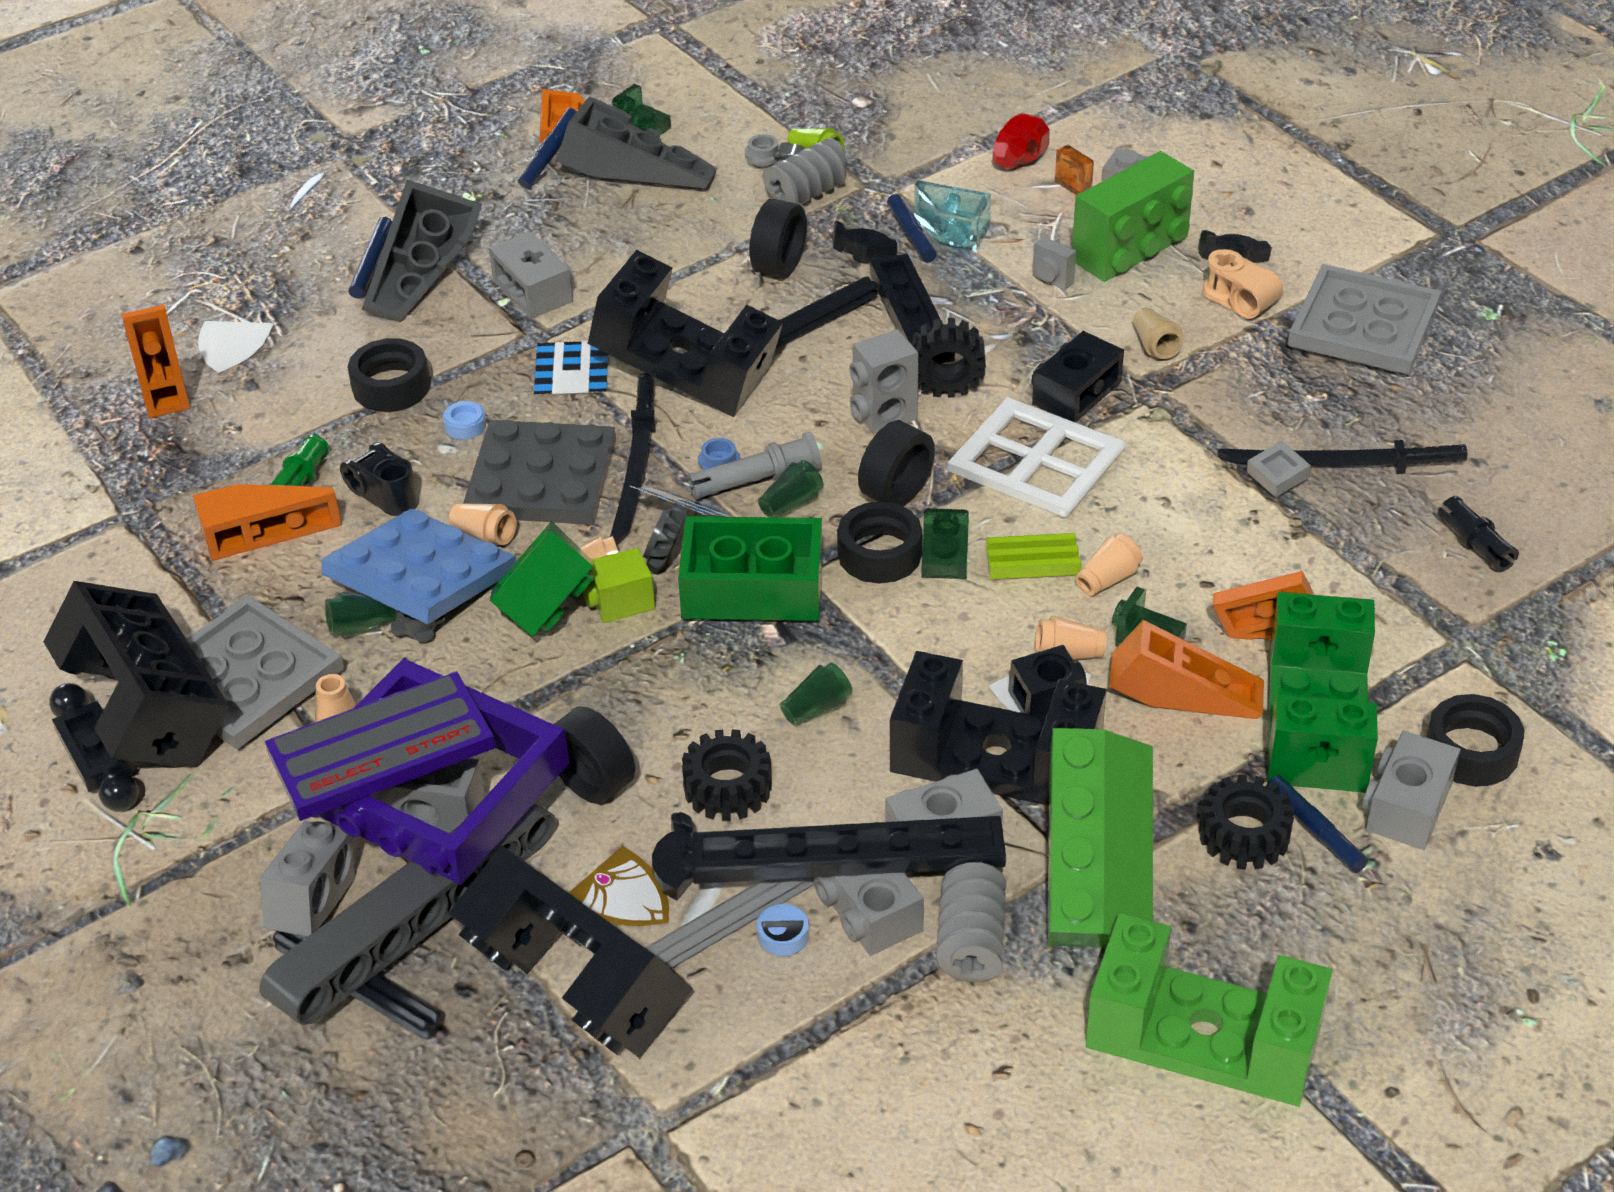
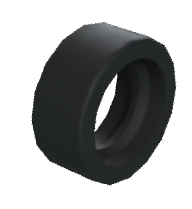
(778, 238)
(394, 392)
(896, 463)
(876, 519)
(1486, 715)
(597, 756)

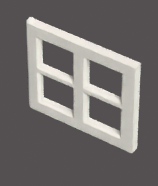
(1015, 483)

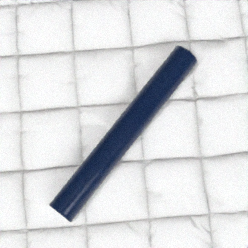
(370, 258)

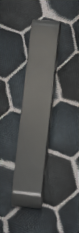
(380, 929)

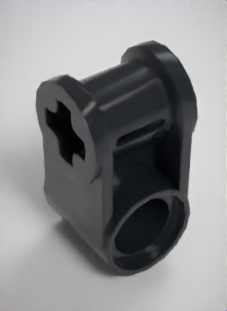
(382, 479)

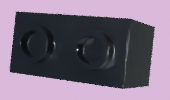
(1077, 376)

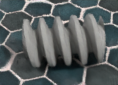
(807, 172)
(971, 922)

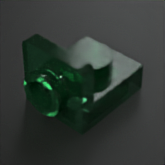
(643, 116)
(945, 543)
(1131, 612)

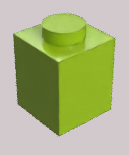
(620, 585)

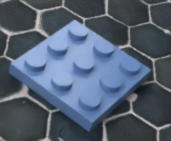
(418, 565)

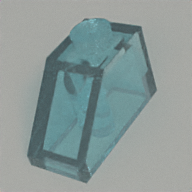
(953, 214)

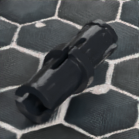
(1478, 533)

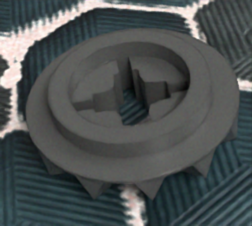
(664, 537)

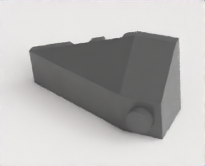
(607, 145)
(420, 245)

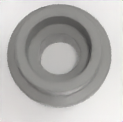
(761, 150)

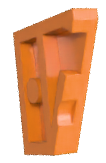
(1250, 609)

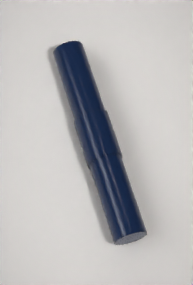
(546, 151)
(911, 228)
(1322, 827)

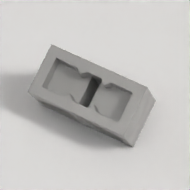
(884, 380)
(307, 878)
(874, 907)

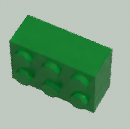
(751, 568)

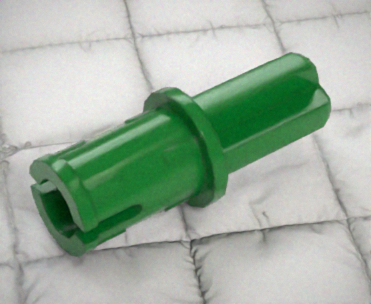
(301, 466)

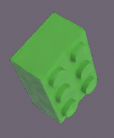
(1132, 215)

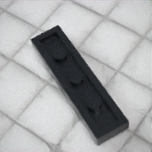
(905, 297)

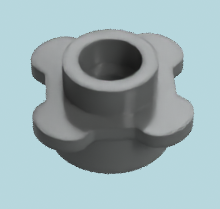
(414, 628)

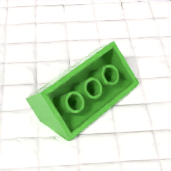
(1098, 835)

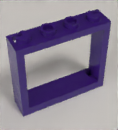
(541, 758)

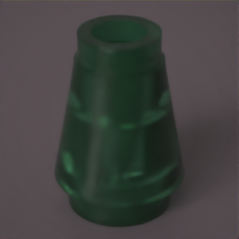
(792, 488)
(355, 613)
(817, 694)

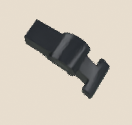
(863, 242)
(1246, 246)
(673, 857)

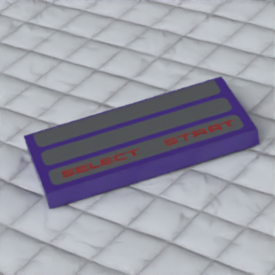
(379, 745)

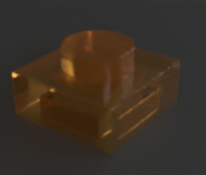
(1073, 170)

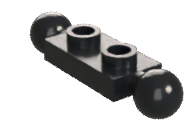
(75, 729)

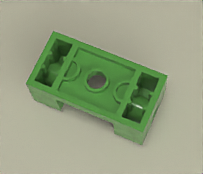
(1149, 1010)

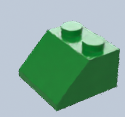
(543, 580)

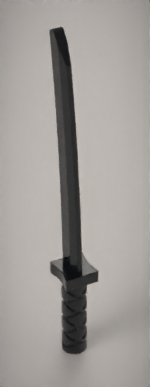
(642, 425)
(1398, 456)

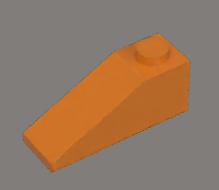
(156, 361)
(258, 516)
(1181, 676)

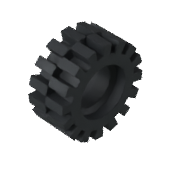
(949, 339)
(732, 794)
(1242, 842)

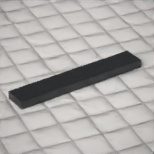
(846, 849)

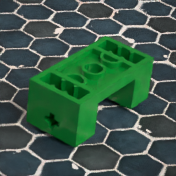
(1318, 692)

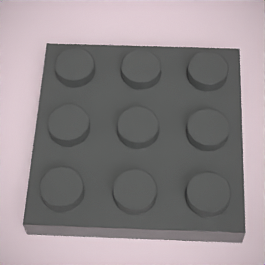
(543, 470)

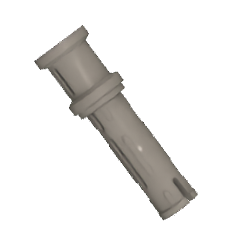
(755, 467)

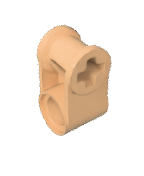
(1241, 287)

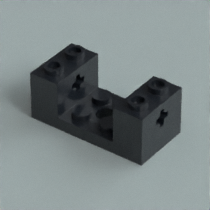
(642, 330)
(163, 696)
(944, 736)
(621, 992)

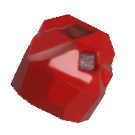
(1020, 141)

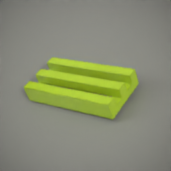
(1032, 556)

